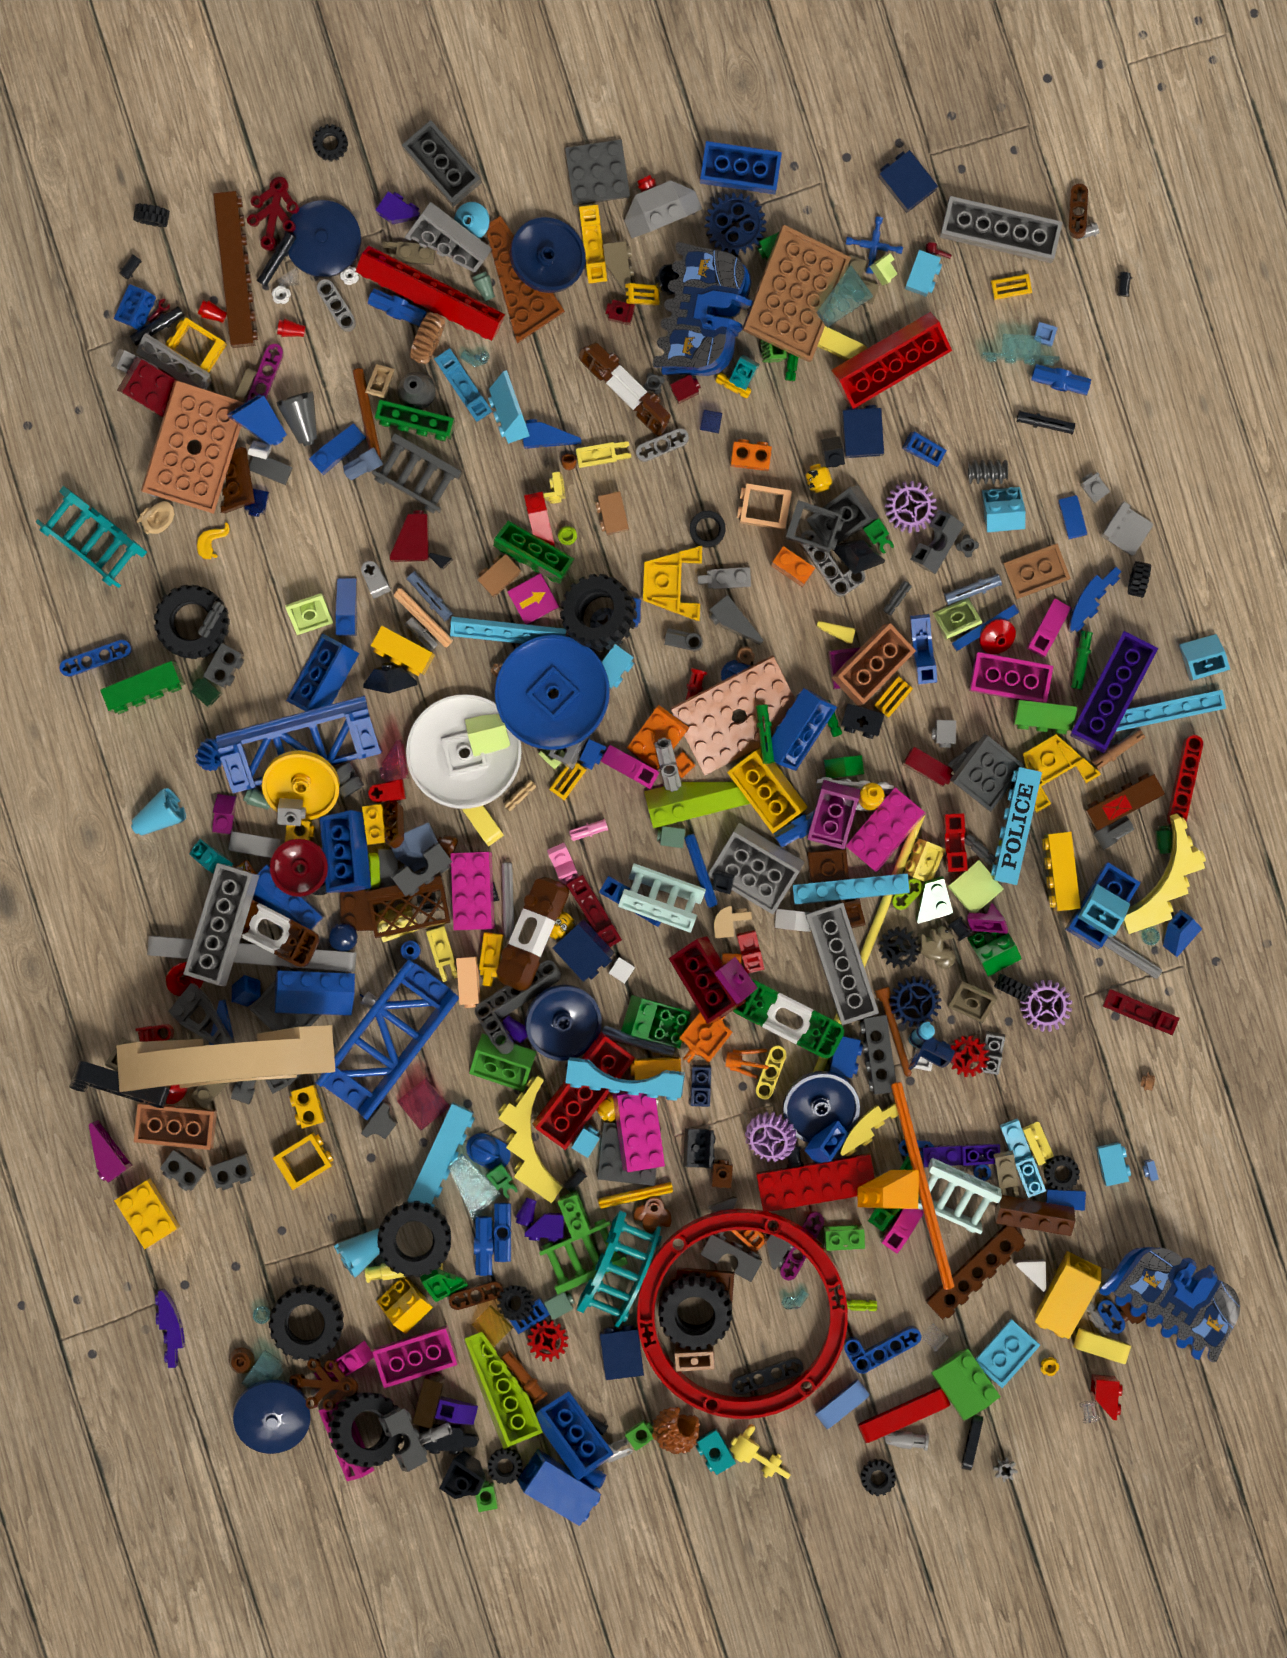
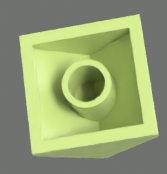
(309, 613)
(957, 618)
(487, 734)

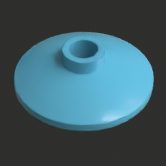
(479, 218)

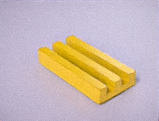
(631, 286)
(1011, 294)
(883, 709)
(558, 793)

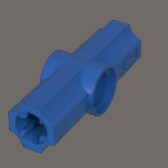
(396, 307)
(1061, 379)
(797, 829)
(502, 1245)
(483, 1246)

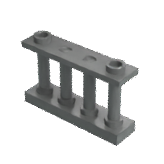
(416, 455)

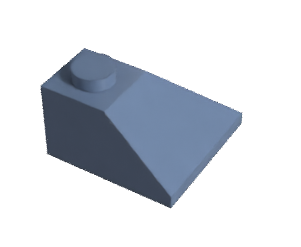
(414, 844)

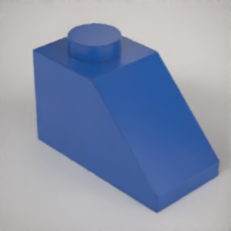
(826, 1143)

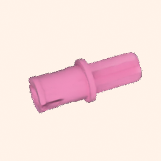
(588, 830)

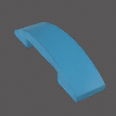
(463, 385)

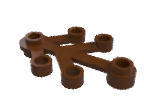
(326, 1384)

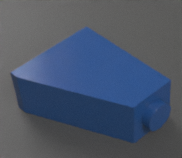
(259, 420)

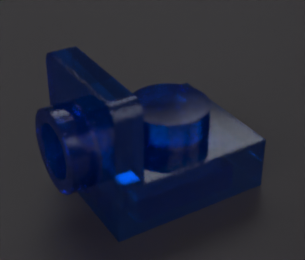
(260, 505)

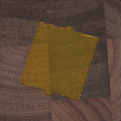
(492, 1325)

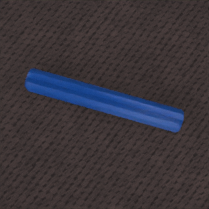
(700, 869)

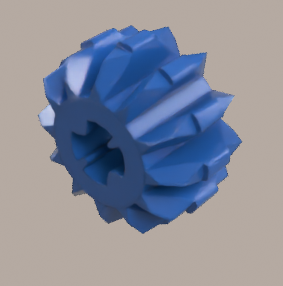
(208, 755)

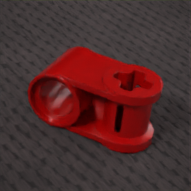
(391, 791)
(152, 1033)

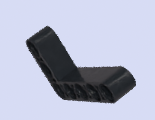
(107, 1080)

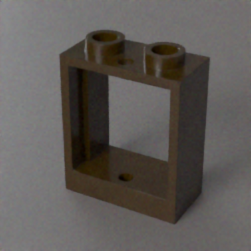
(429, 1400)

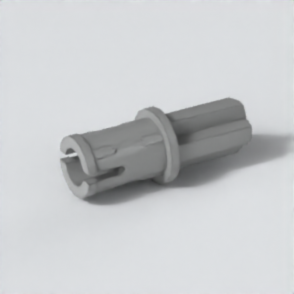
(421, 634)
(435, 1433)

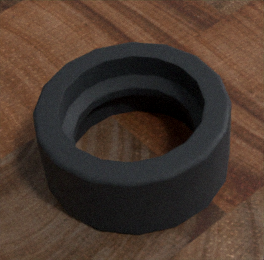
(707, 543)

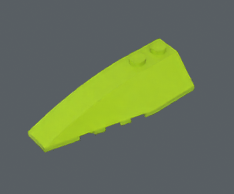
(692, 801)
(503, 1396)

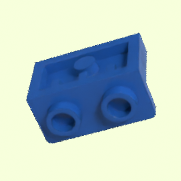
(135, 307)

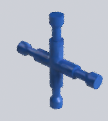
(874, 244)

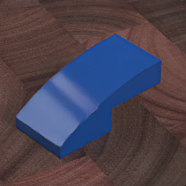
(1072, 517)

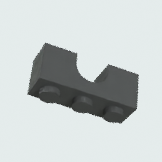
(946, 531)
(436, 861)
(717, 1246)
(412, 1453)

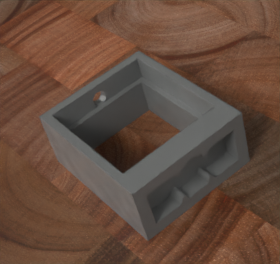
(832, 541)

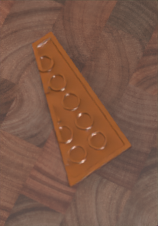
(527, 307)

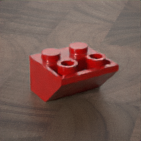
(1106, 1392)

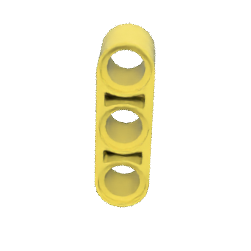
(840, 344)
(484, 824)
(770, 1081)
(1102, 1346)

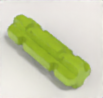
(862, 1305)

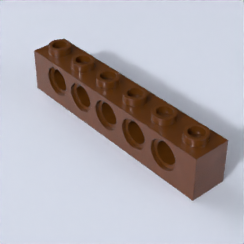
(992, 1246)

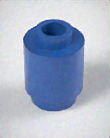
(417, 950)

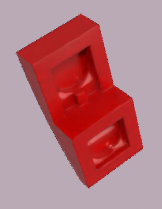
(750, 951)

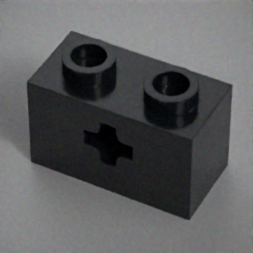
(873, 719)

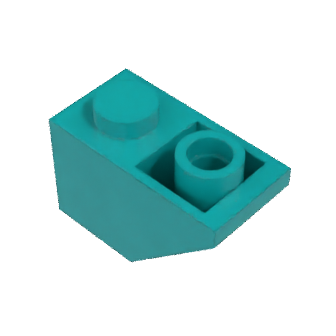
(744, 372)
(208, 856)

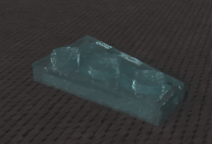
(844, 298)
(472, 1185)

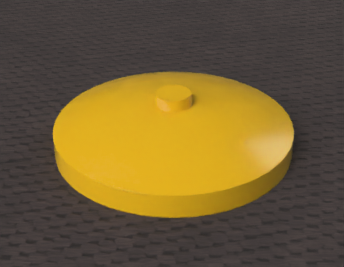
(302, 777)

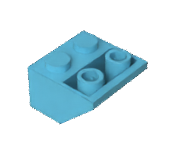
(1003, 509)
(1204, 657)
(1104, 911)

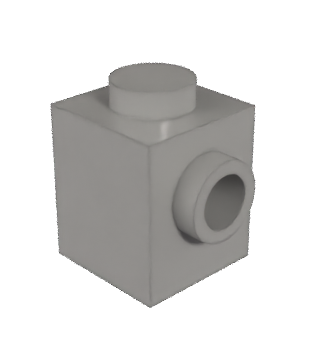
(944, 733)
(291, 812)

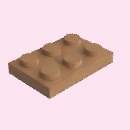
(1036, 571)

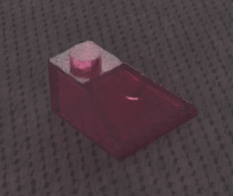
(395, 764)
(423, 1103)

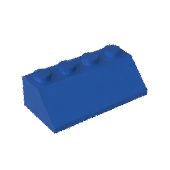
(322, 674)
(800, 728)
(346, 852)
(290, 906)
(314, 993)
(573, 1435)

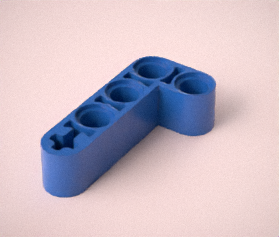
(884, 1345)

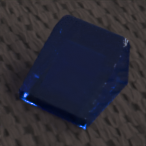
(711, 421)

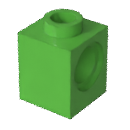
(637, 1442)
(490, 1504)

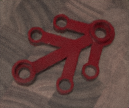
(273, 211)

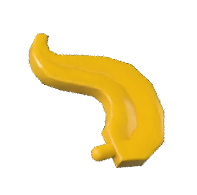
(204, 542)

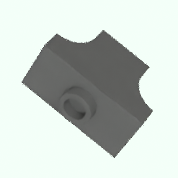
(380, 1122)

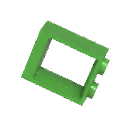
(576, 1222)
(842, 1235)

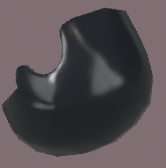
(663, 277)

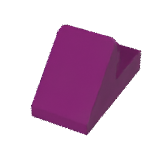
(224, 813)
(989, 922)

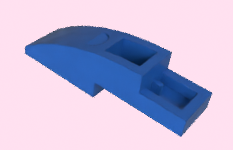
(1086, 604)

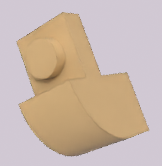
(724, 921)

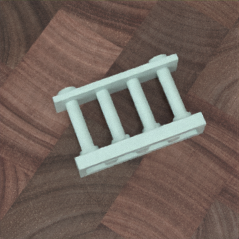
(658, 910)
(971, 1184)

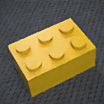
(402, 651)
(147, 1213)

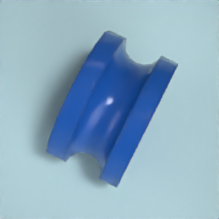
(976, 1173)

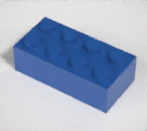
(740, 167)
(1117, 883)

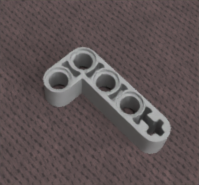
(829, 562)

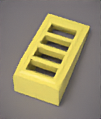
(841, 632)

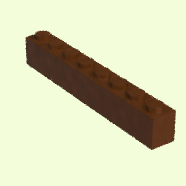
(234, 269)

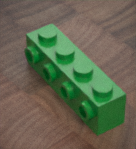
(414, 419)

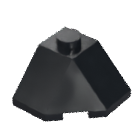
(858, 555)
(389, 679)
(463, 1477)

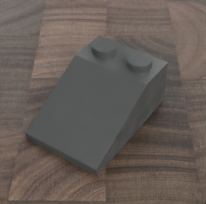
(855, 512)
(732, 619)

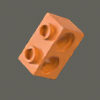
(750, 460)

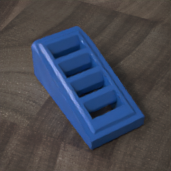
(914, 451)
(539, 1302)

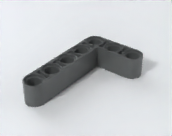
(512, 1002)

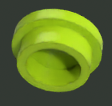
(567, 535)

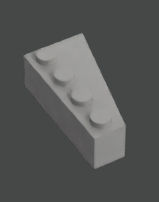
(448, 238)

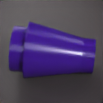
(515, 1029)
(526, 1213)

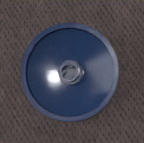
(325, 239)
(547, 255)
(563, 1022)
(819, 1101)
(271, 1416)

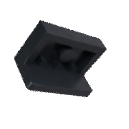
(699, 1148)

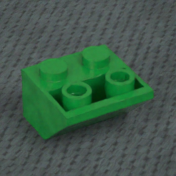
(994, 950)

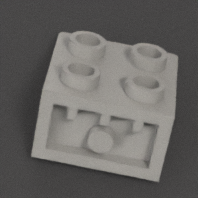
(1127, 529)

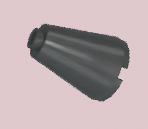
(417, 397)
(300, 416)

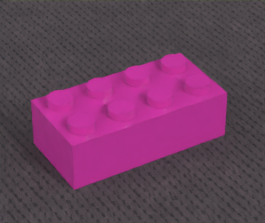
(1010, 678)
(885, 829)
(472, 891)
(638, 1131)
(415, 1356)

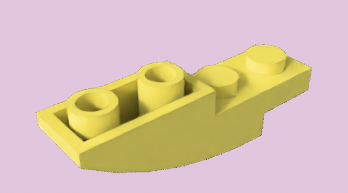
(862, 1130)

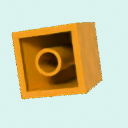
(648, 1067)
(891, 1191)

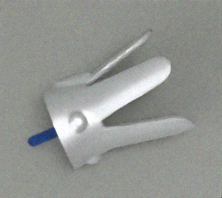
(369, 1000)

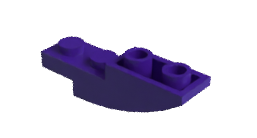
(961, 1154)
(170, 1320)

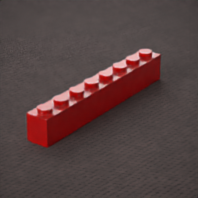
(430, 293)

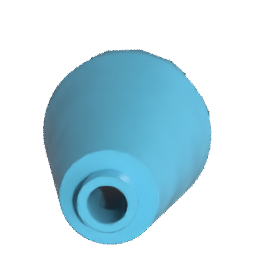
(159, 813)
(358, 1251)

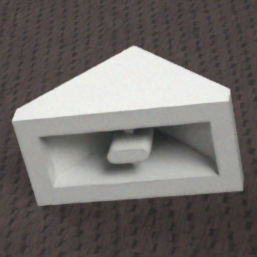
(791, 920)
(1034, 1270)

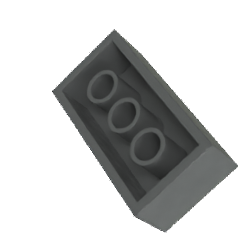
(441, 163)

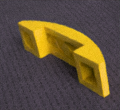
(593, 244)

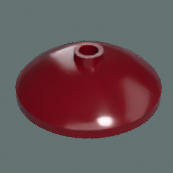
(285, 863)

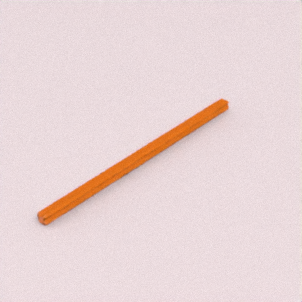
(924, 1191)

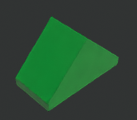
(844, 766)

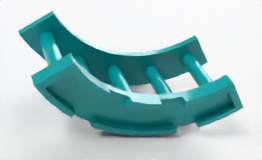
(104, 525)
(605, 1265)

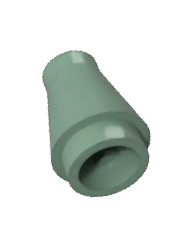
(484, 285)
(256, 798)

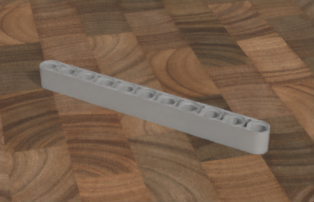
(254, 954)

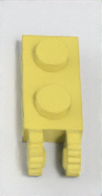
(601, 454)
(442, 951)

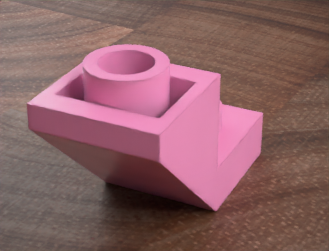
(563, 863)

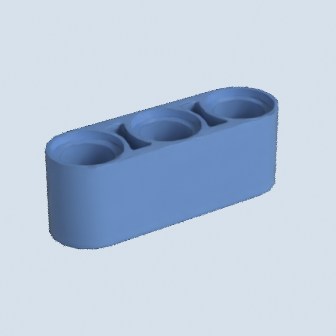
(842, 1404)

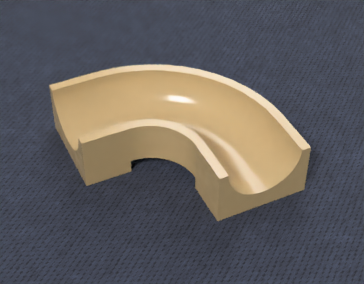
(191, 1064)

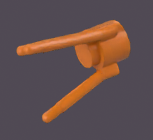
(734, 1061)

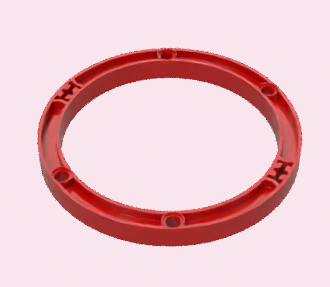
(733, 1406)

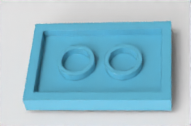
(1007, 1353)

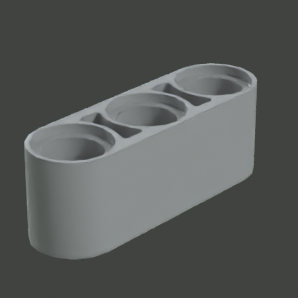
(332, 297)
(253, 844)

